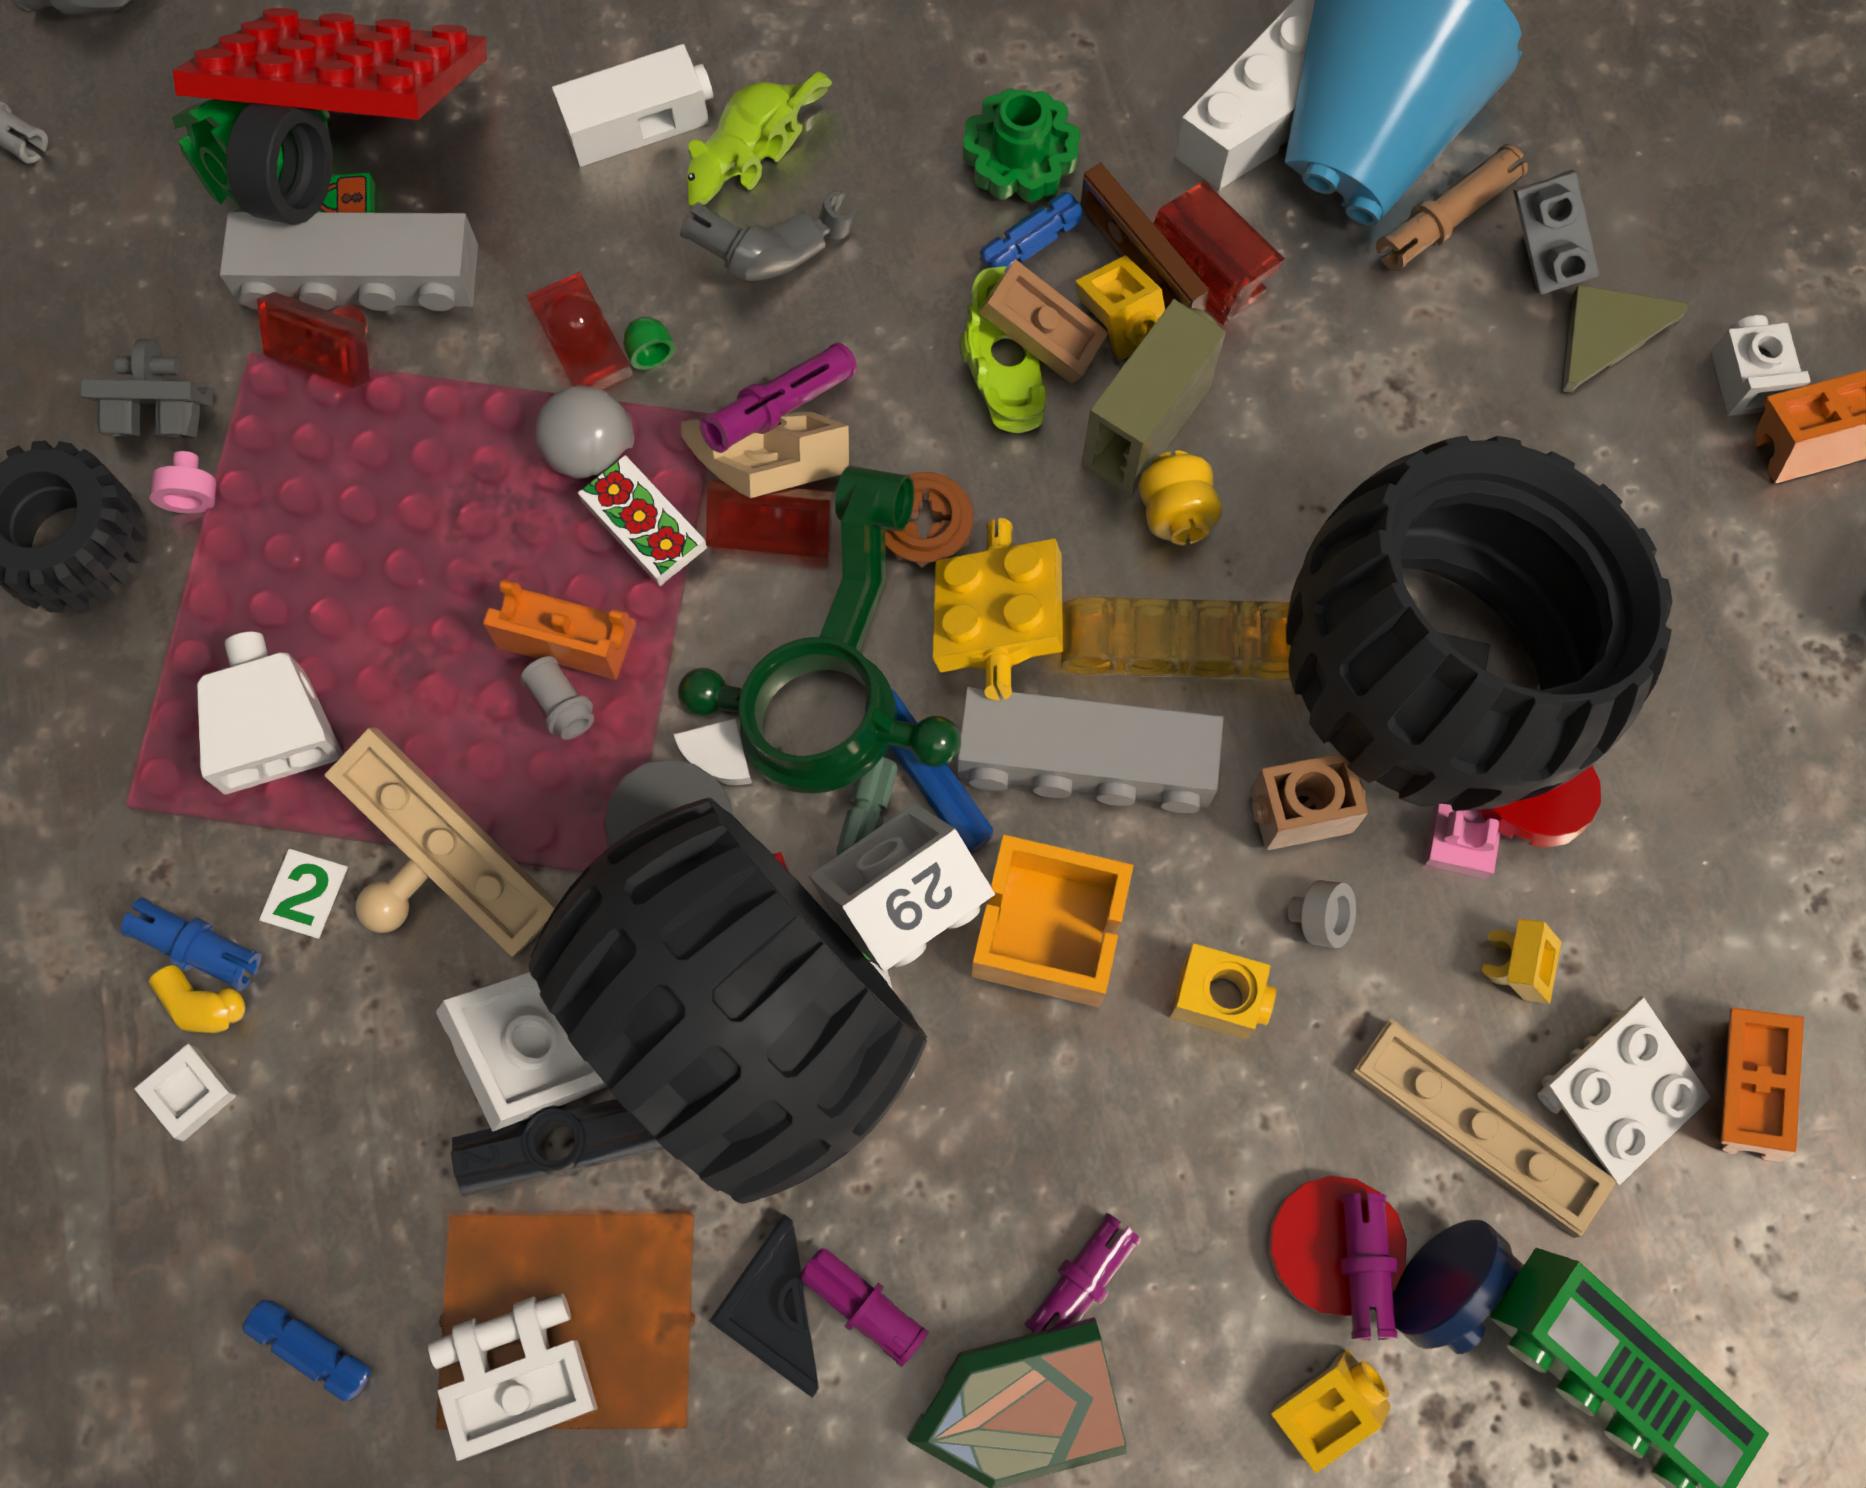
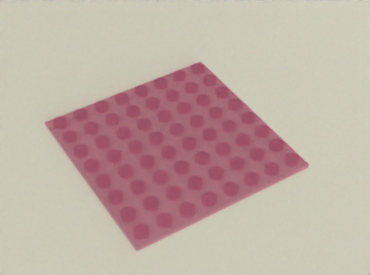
(369, 551)

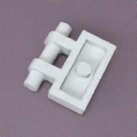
(517, 1397)

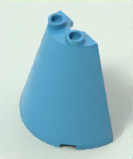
(1392, 90)

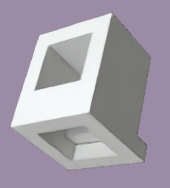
(1756, 363)

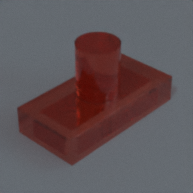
(315, 339)

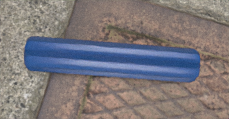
(944, 792)

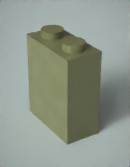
(1152, 395)

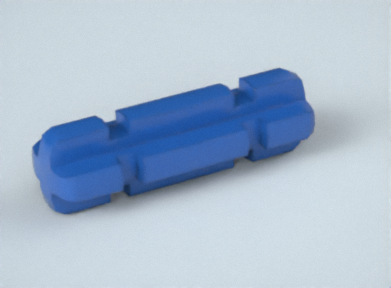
(1033, 232)
(306, 1350)

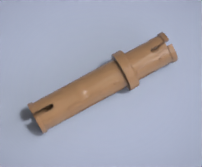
(1433, 220)

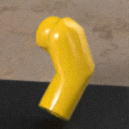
(196, 1009)

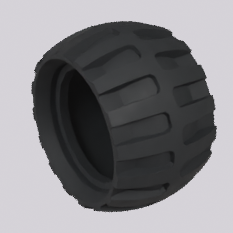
(1536, 549)
(724, 1004)

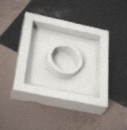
(515, 1051)

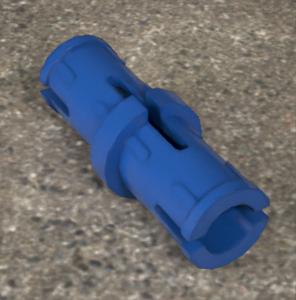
(191, 944)

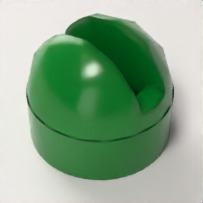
(648, 343)

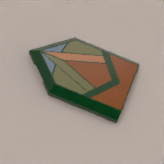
(1025, 1408)

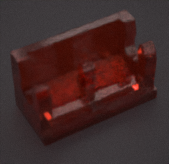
(1219, 249)

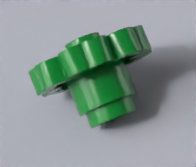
(1021, 144)

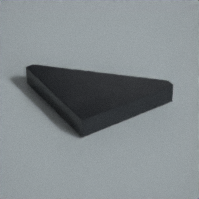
(770, 1311)

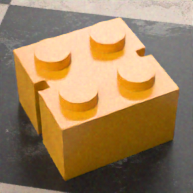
(1052, 921)

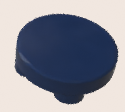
(1454, 1286)

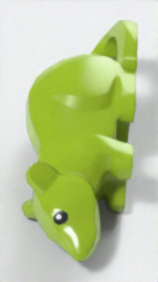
(754, 125)

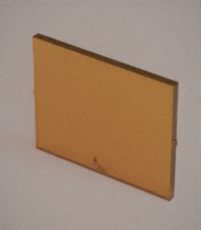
(625, 1295)

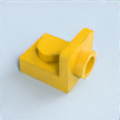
(1123, 301)
(1334, 1410)

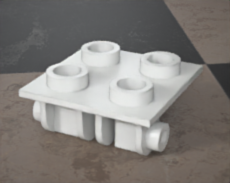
(1626, 1090)

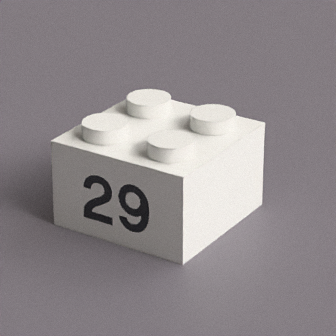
(902, 887)

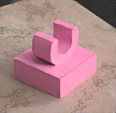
(1462, 842)

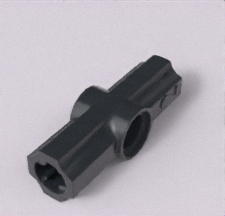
(517, 1155)

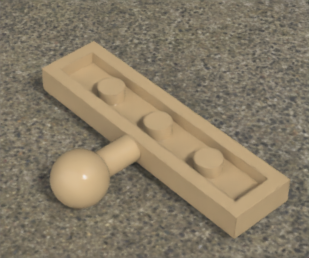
(440, 846)

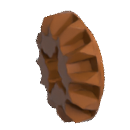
(947, 503)

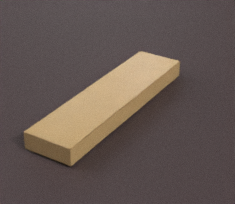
(1483, 1128)

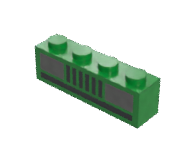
(1626, 1374)

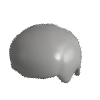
(583, 431)

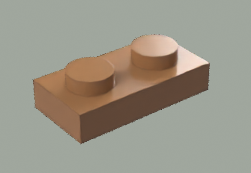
(1043, 322)

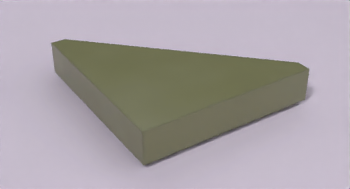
(1609, 327)

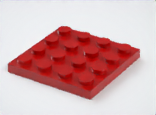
(333, 64)

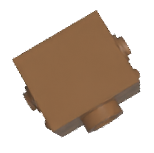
(1330, 799)

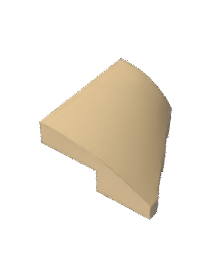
(792, 454)

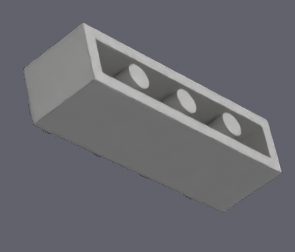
(353, 260)
(1091, 749)

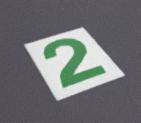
(303, 893)

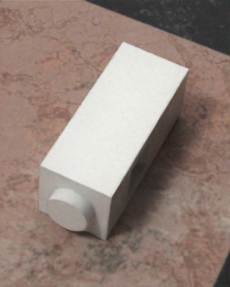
(633, 104)

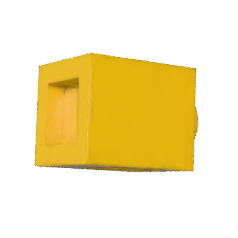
(1193, 997)

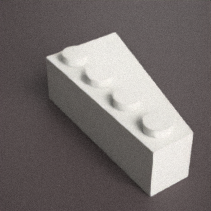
(1250, 105)

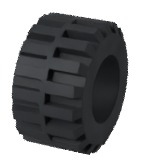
(93, 548)

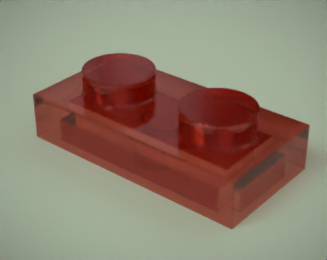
(777, 522)

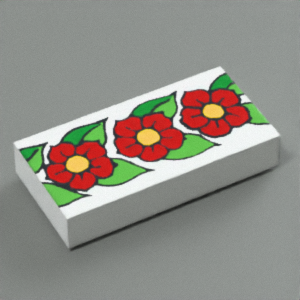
(642, 520)

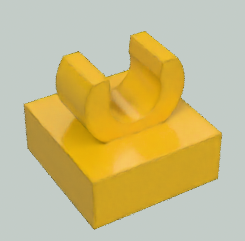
(1532, 960)

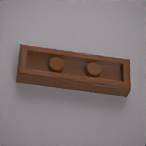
(1139, 239)

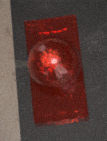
(579, 333)

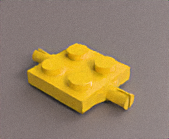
(998, 607)

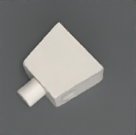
(260, 718)

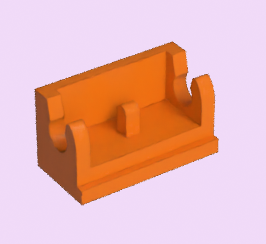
(1815, 427)
(561, 629)
(1762, 1083)

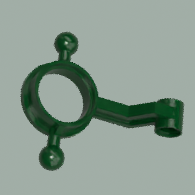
(866, 506)

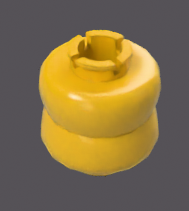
(1180, 497)

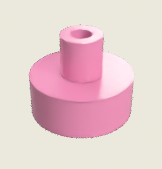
(183, 485)

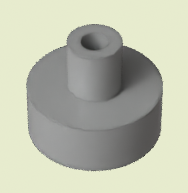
(1325, 913)

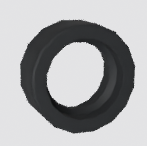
(254, 162)

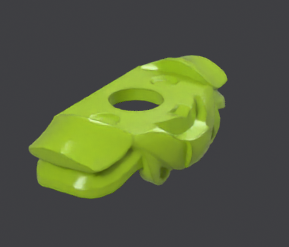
(1011, 392)

